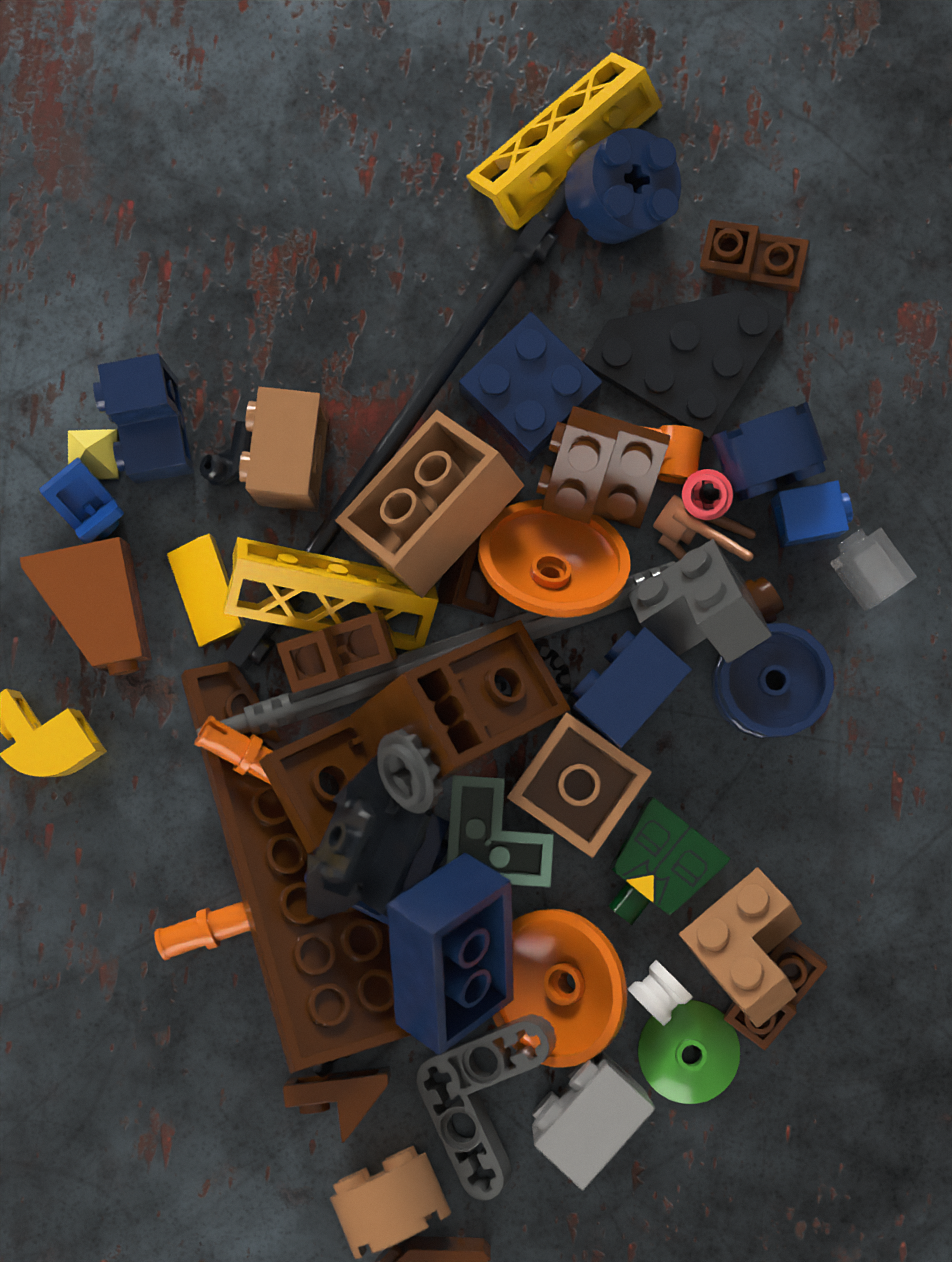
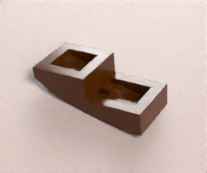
(337, 651)

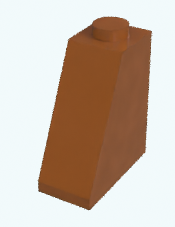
(96, 601)

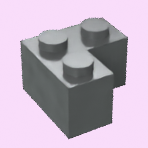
(698, 601)

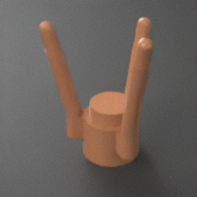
(679, 525)

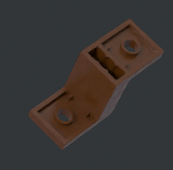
(443, 701)

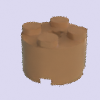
(390, 1203)

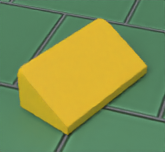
(204, 589)

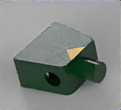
(662, 862)

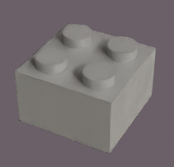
(590, 1118)

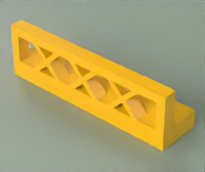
(539, 170)
(325, 577)

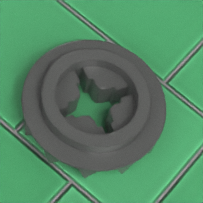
(413, 787)

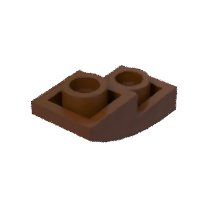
(754, 257)
(802, 970)

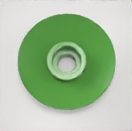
(662, 1049)

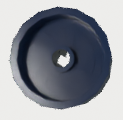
(802, 689)

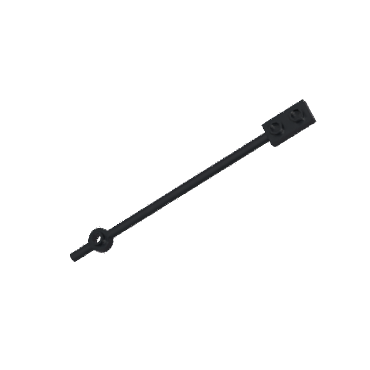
(535, 242)

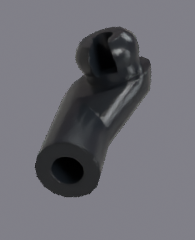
(224, 467)

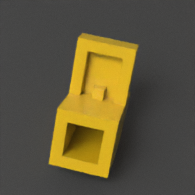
(48, 749)

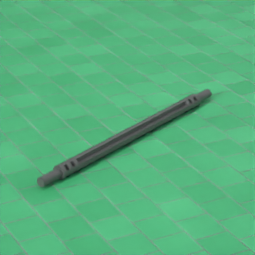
(353, 687)

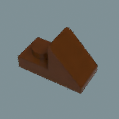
(352, 1090)

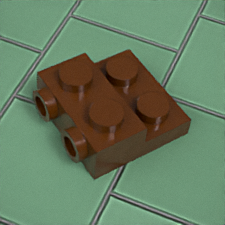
(602, 468)

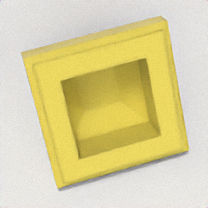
(95, 451)

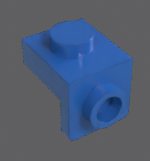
(83, 502)

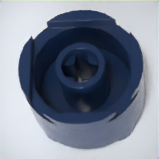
(624, 185)
(769, 448)

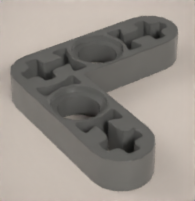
(466, 1081)

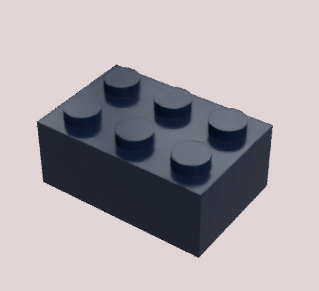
(451, 952)

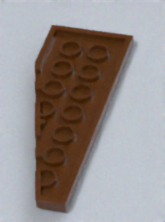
(322, 975)

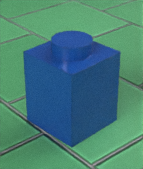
(811, 513)

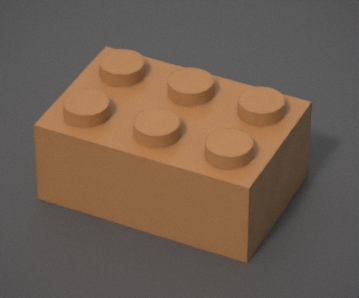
(430, 502)

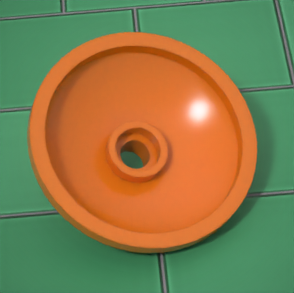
(553, 561)
(584, 1018)

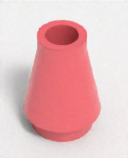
(694, 498)

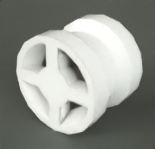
(659, 992)

